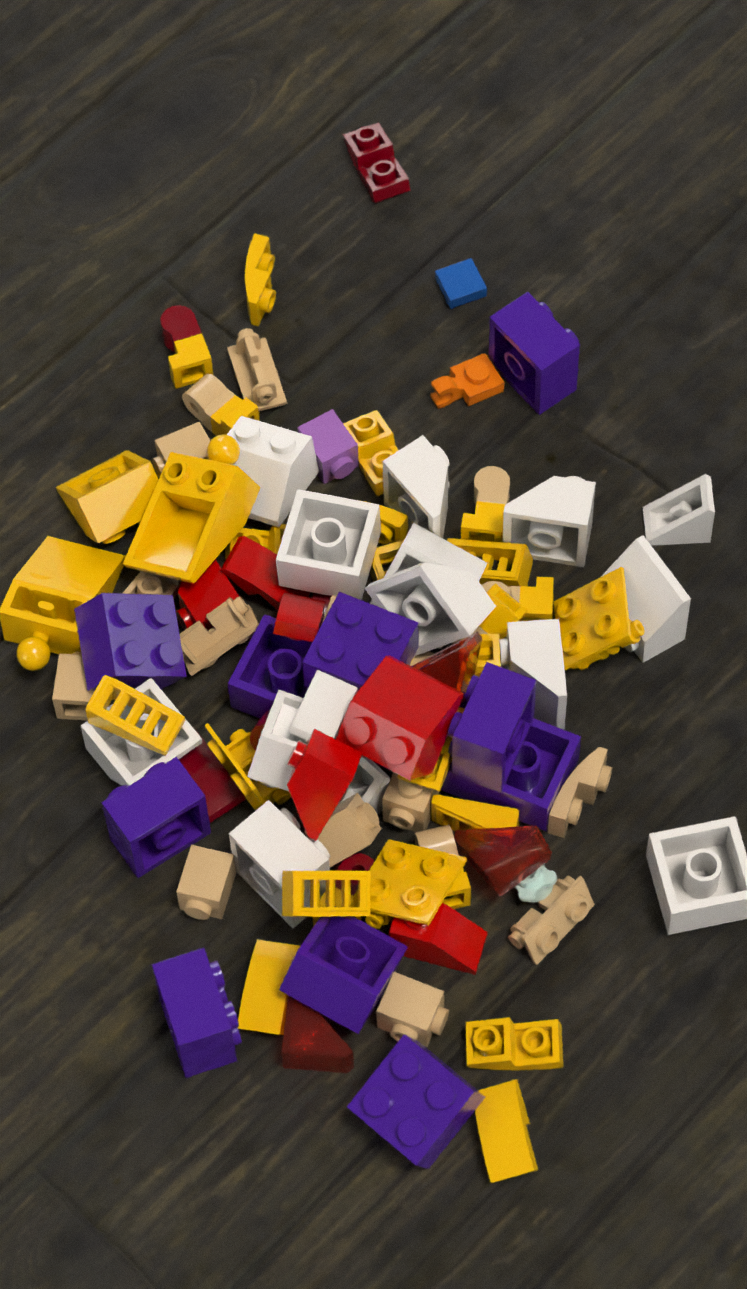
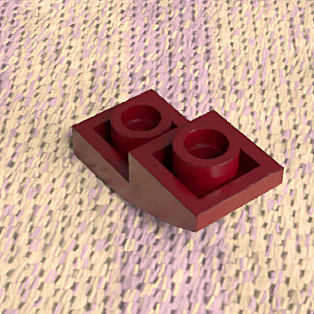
(376, 163)
(213, 780)

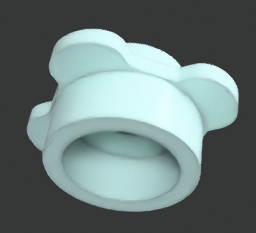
(537, 885)

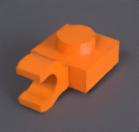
(470, 380)

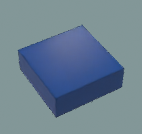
(461, 283)

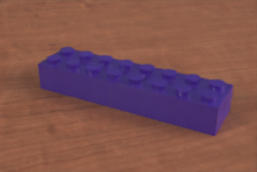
(535, 780)

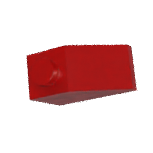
(203, 596)
(320, 778)
(446, 941)

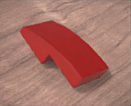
(256, 571)
(299, 617)

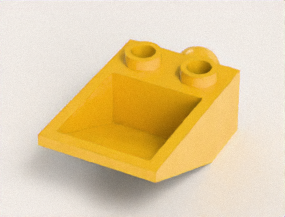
(193, 512)
(47, 590)

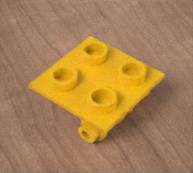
(596, 621)
(237, 760)
(409, 883)

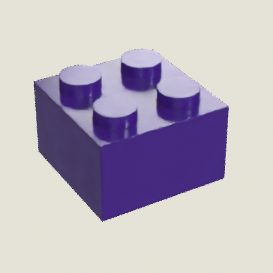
(534, 352)
(130, 639)
(357, 640)
(492, 726)
(156, 816)
(343, 969)
(197, 1011)
(416, 1102)

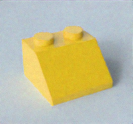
(110, 496)

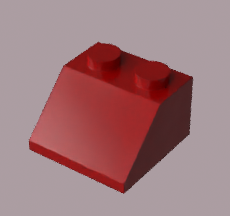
(400, 718)

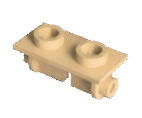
(256, 370)
(232, 625)
(564, 908)

